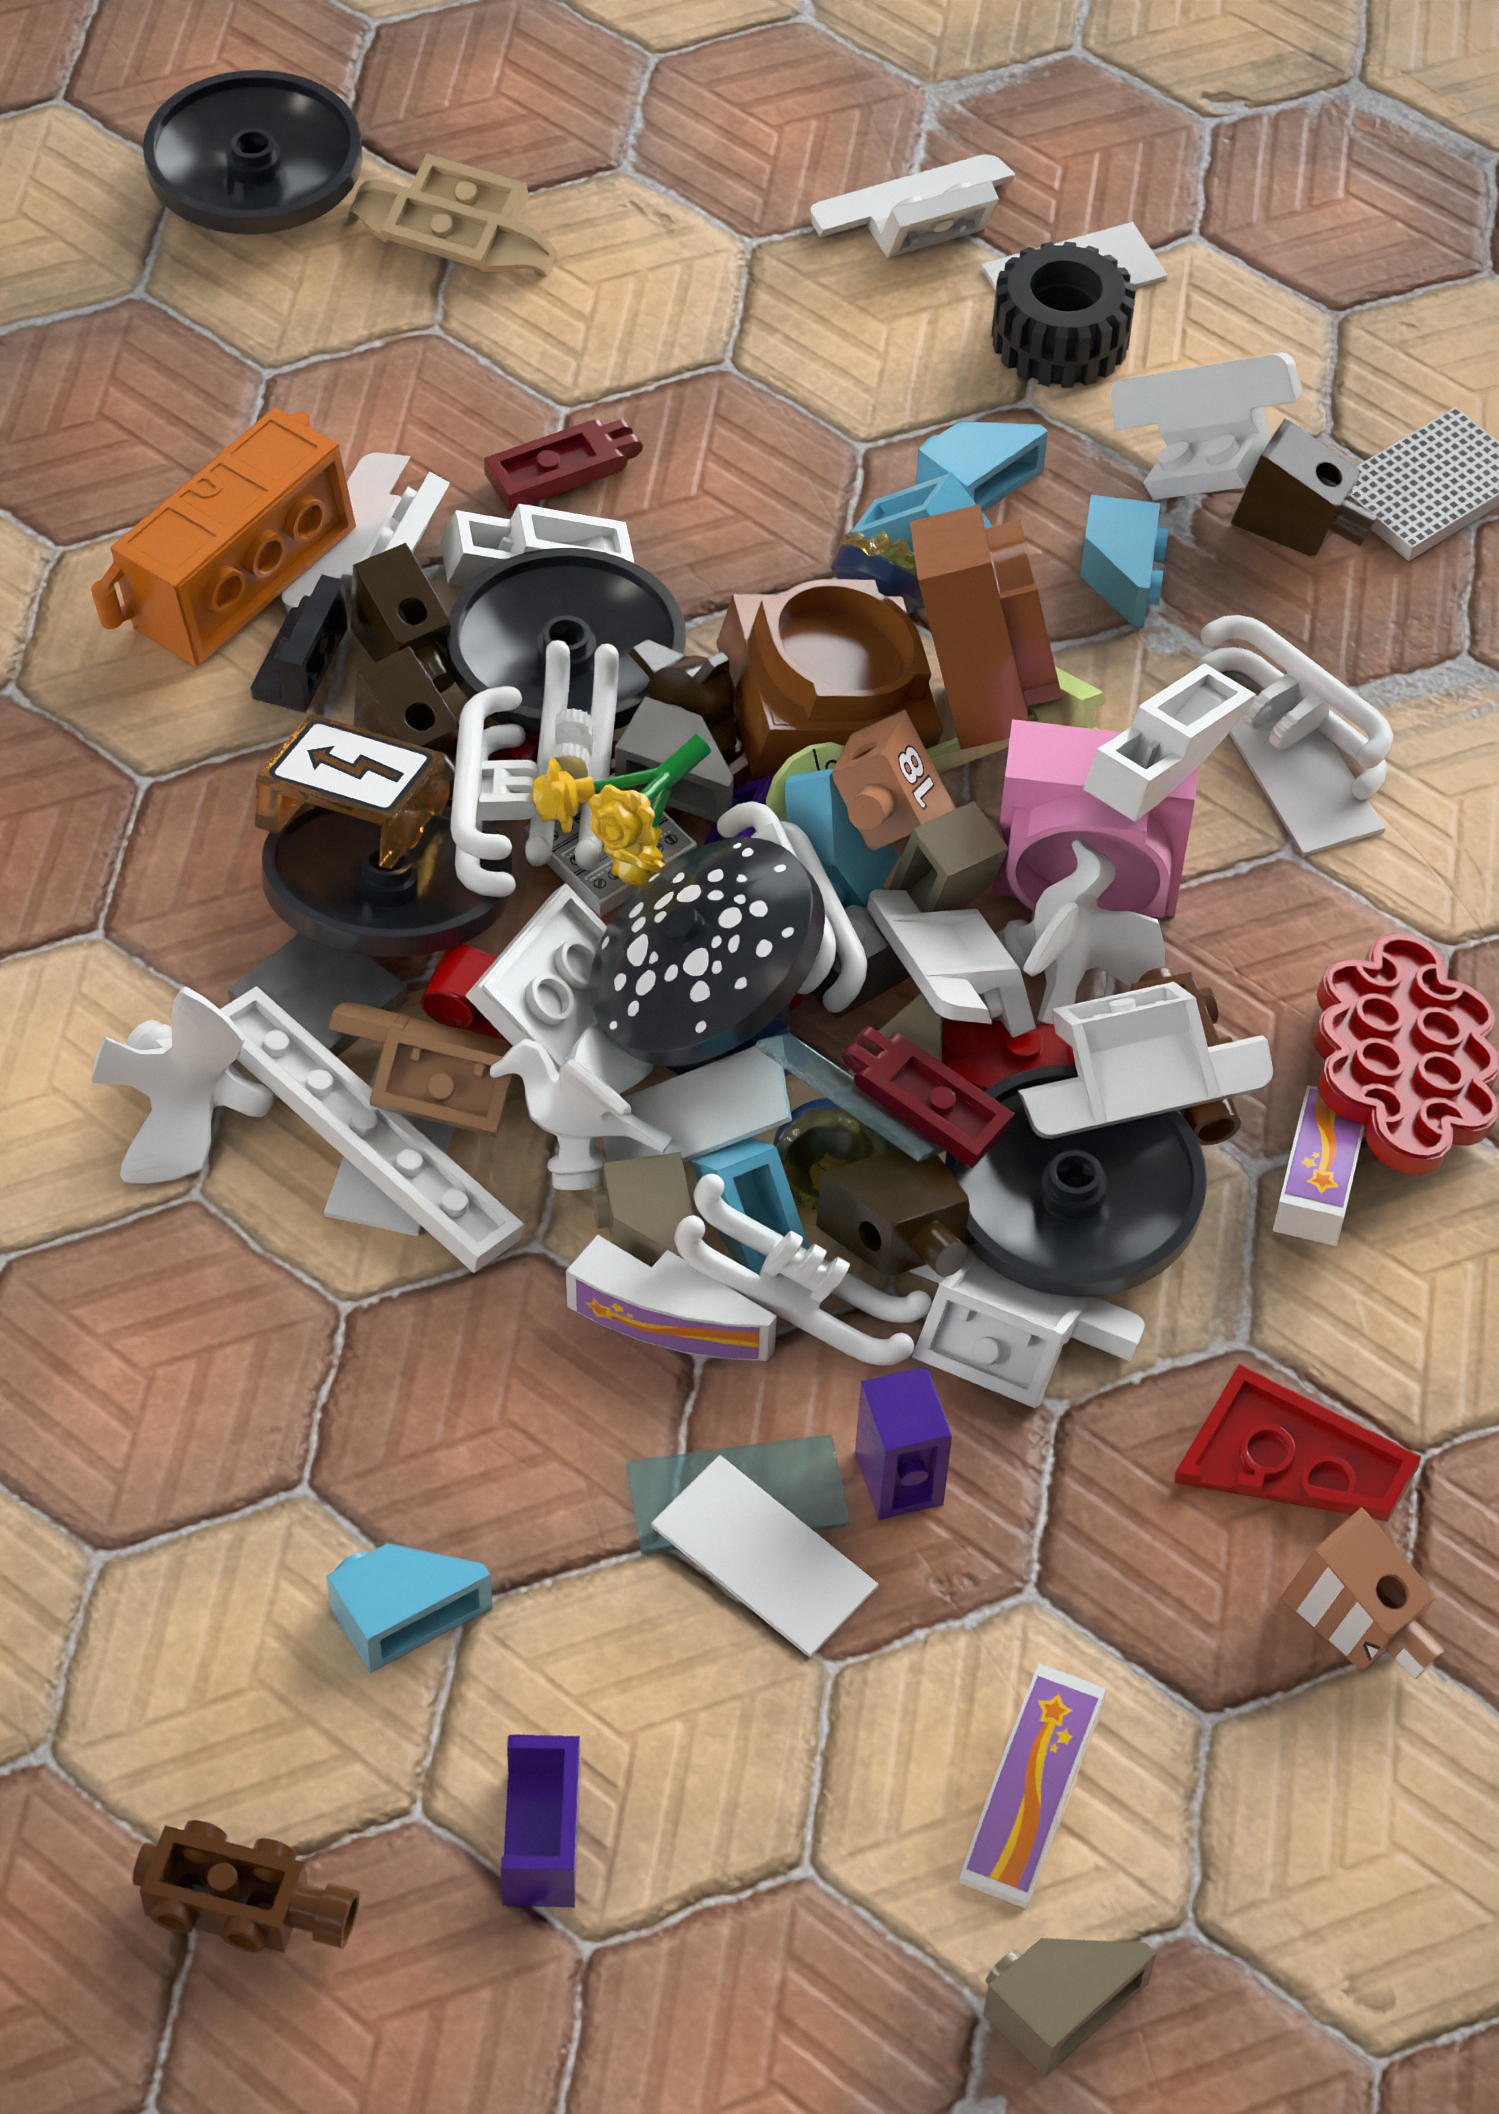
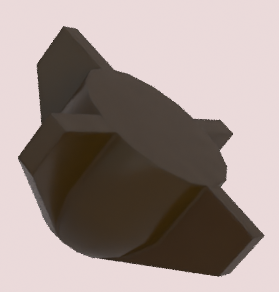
(693, 683)

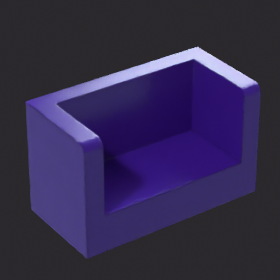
(903, 1442)
(541, 1821)

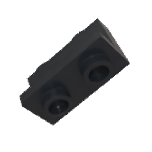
(303, 647)

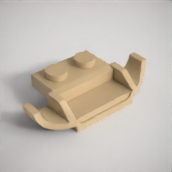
(456, 216)

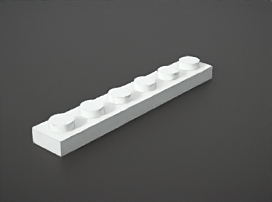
(371, 1138)

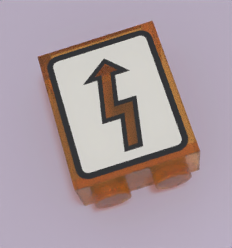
(357, 776)

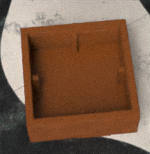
(984, 622)
(822, 667)

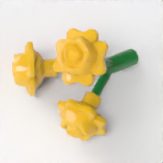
(620, 817)

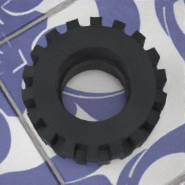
(1063, 314)

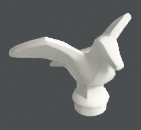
(1077, 935)
(186, 1076)
(581, 1102)

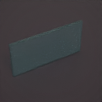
(842, 1090)
(794, 1472)

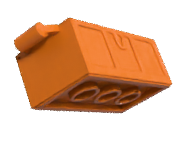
(229, 538)

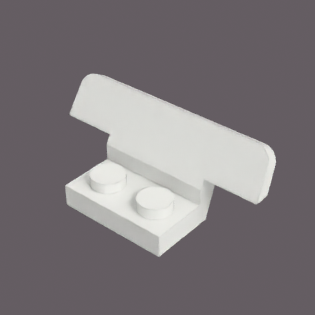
(919, 207)
(1207, 419)
(380, 521)
(954, 961)
(1141, 1059)
(1011, 1333)

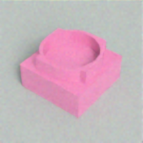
(1049, 810)

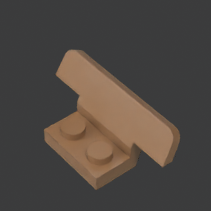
(431, 1068)

